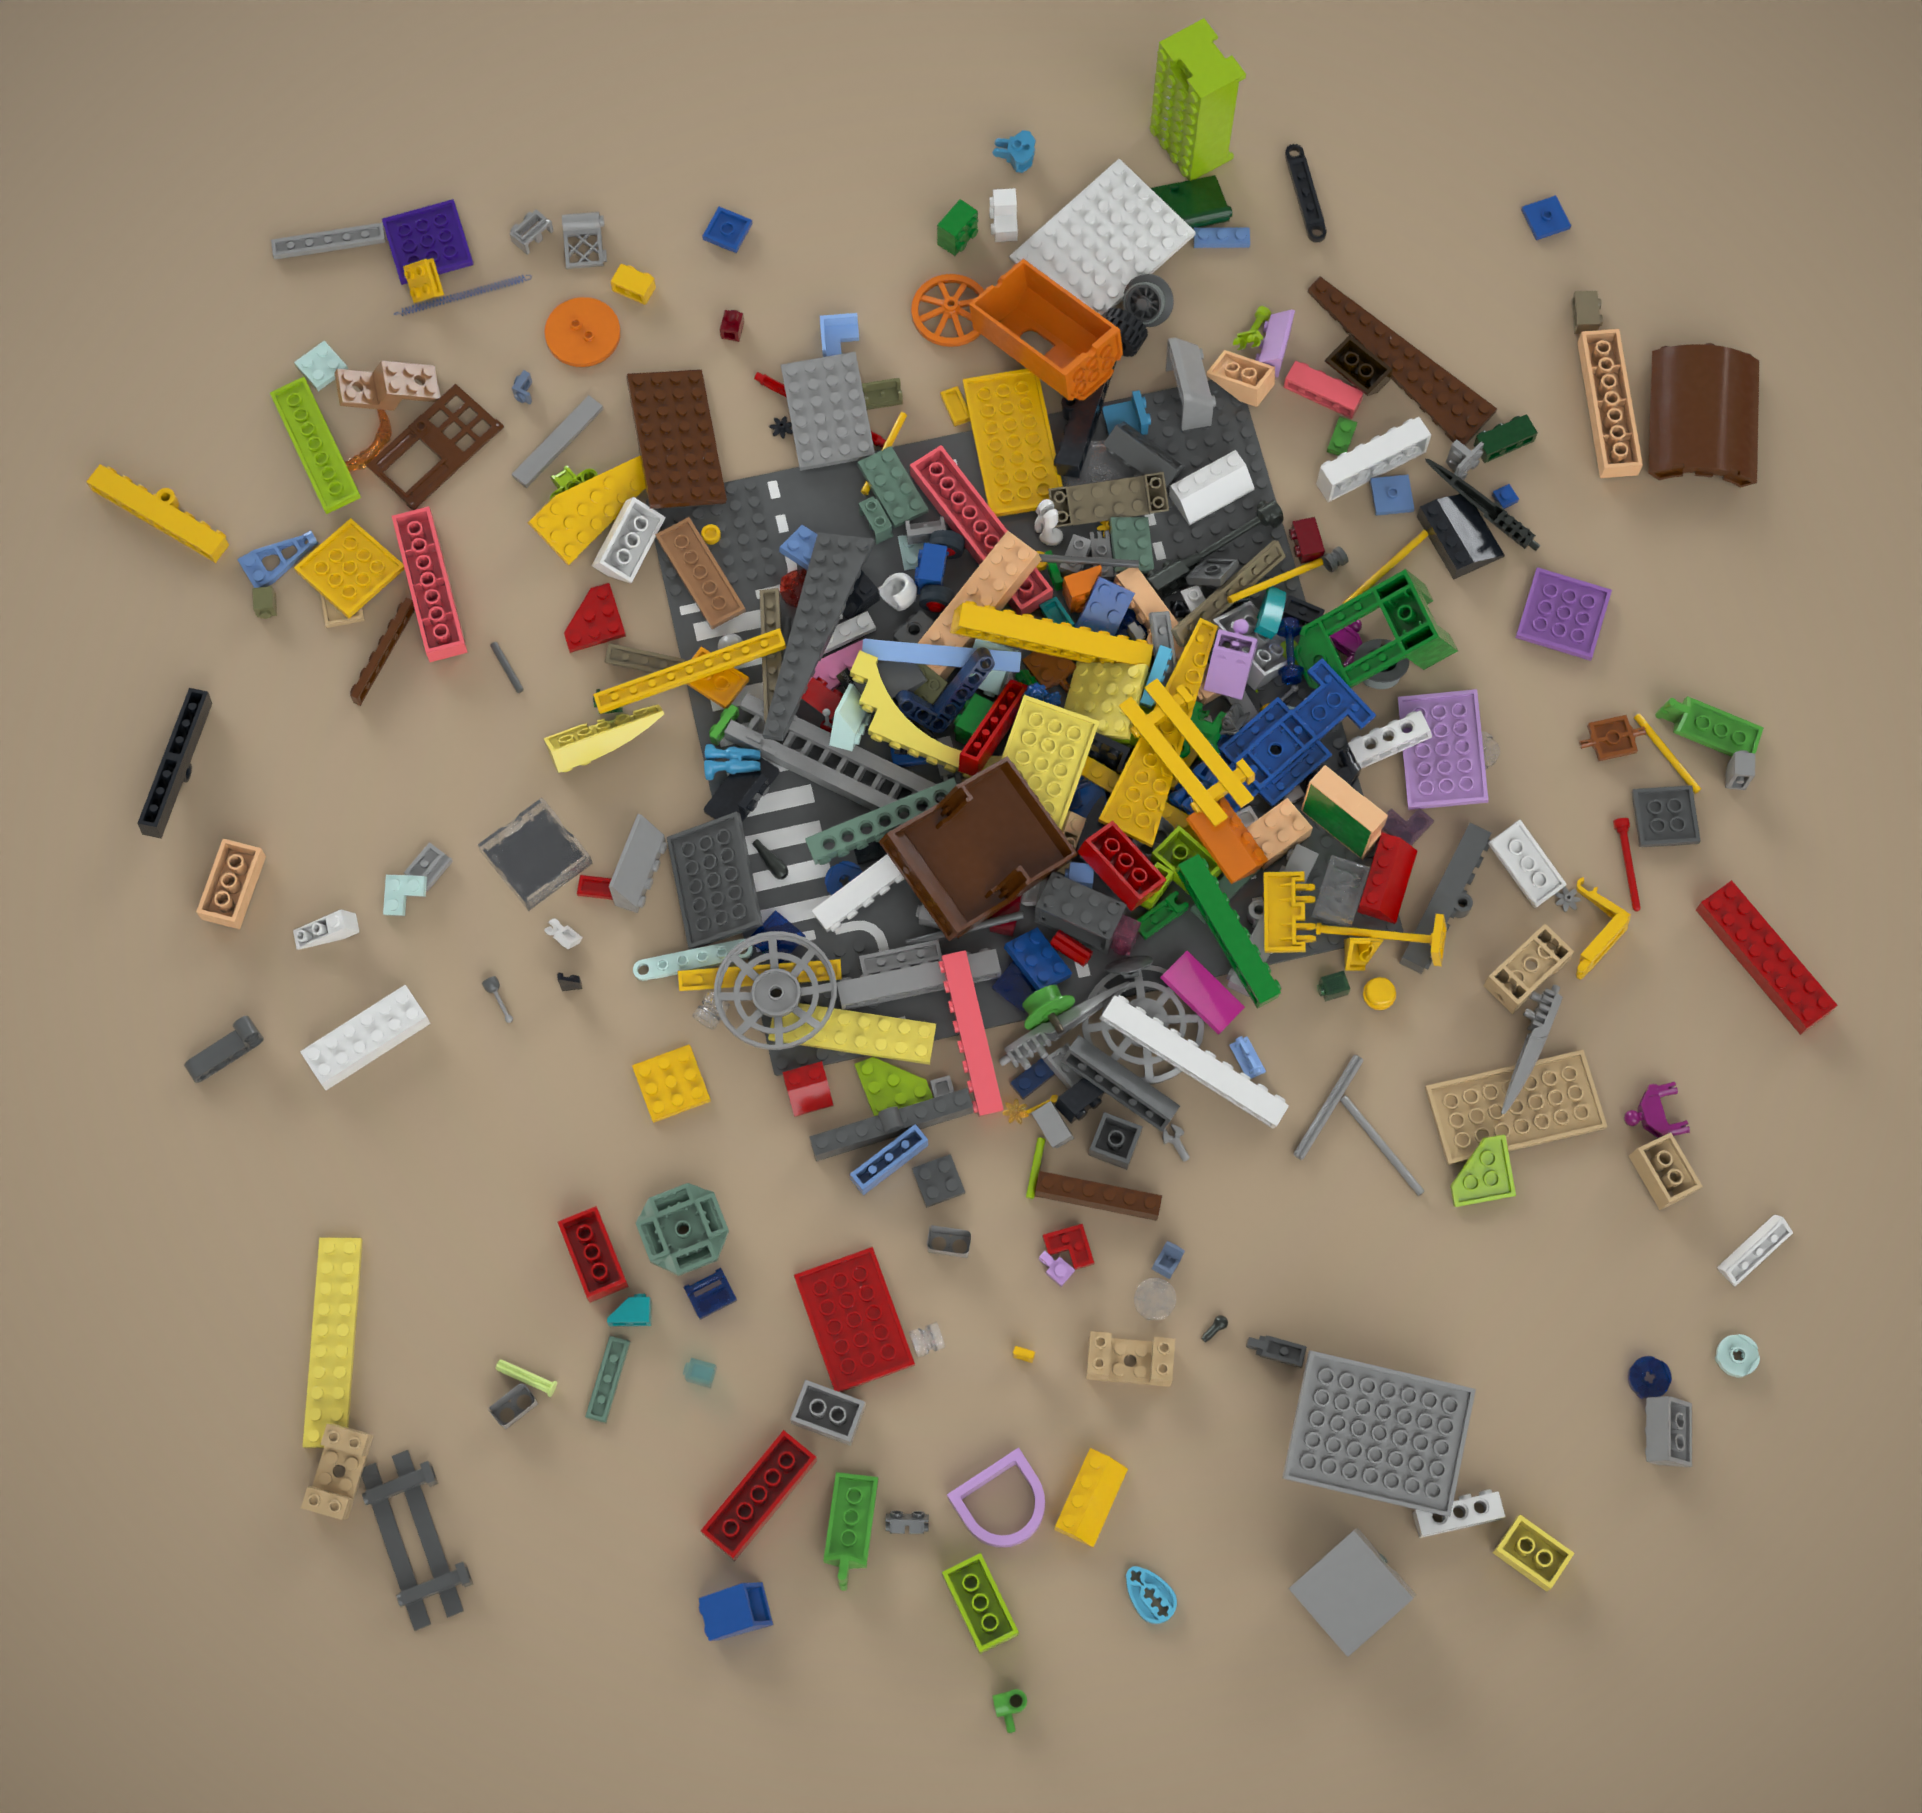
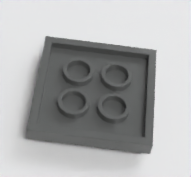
(1665, 816)

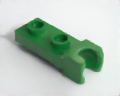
(1161, 915)

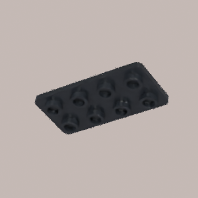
(742, 791)

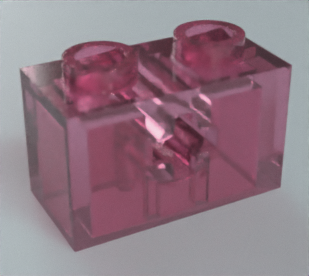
(1126, 935)

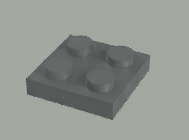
(1212, 572)
(938, 1180)

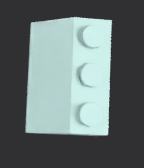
(849, 720)

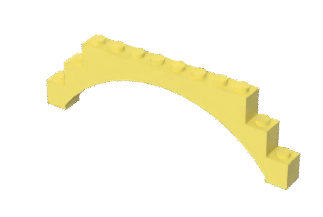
(891, 724)

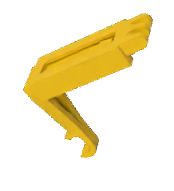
(1608, 936)

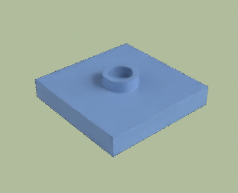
(1392, 495)

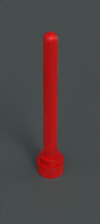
(1622, 826)

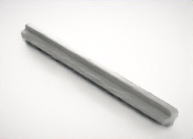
(1328, 1107)

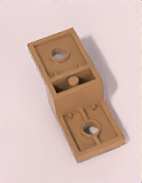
(387, 385)

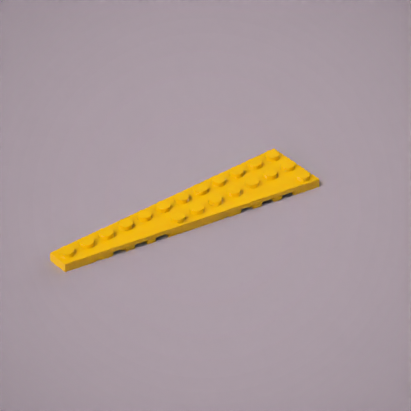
(1146, 781)

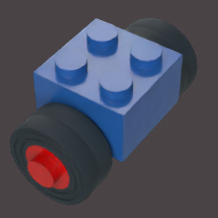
(932, 566)

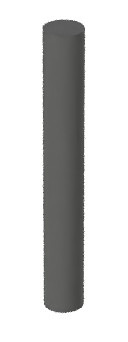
(506, 666)

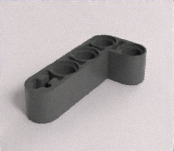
(225, 1050)

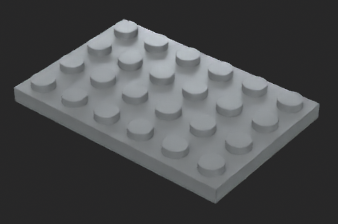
(827, 411)

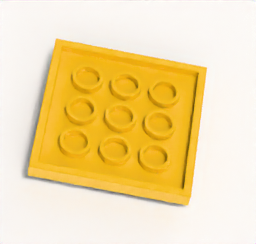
(349, 568)

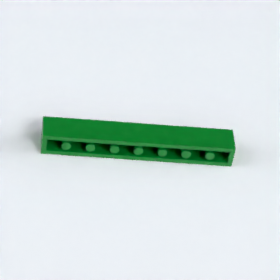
(1228, 931)

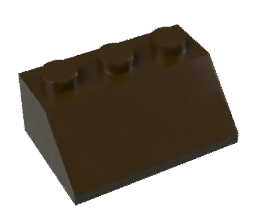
(1359, 366)

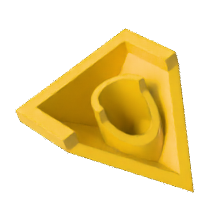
(1359, 952)

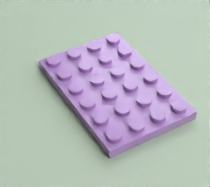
(1451, 763)

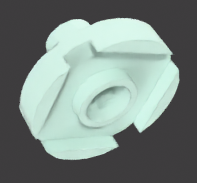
(1726, 1360)

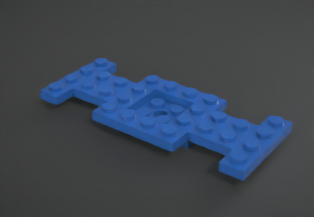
(1296, 734)

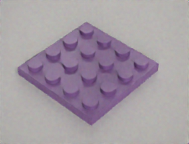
(1563, 614)

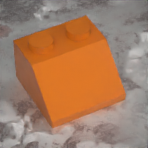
(1078, 588)

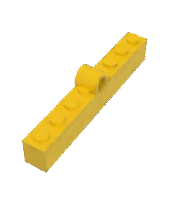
(159, 511)

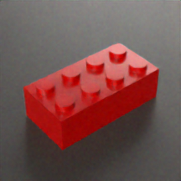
(1122, 865)
(593, 1254)

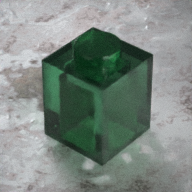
(1333, 986)

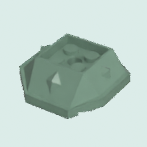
(676, 1208)

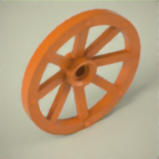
(945, 309)

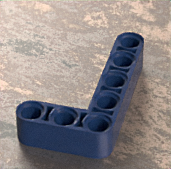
(949, 696)

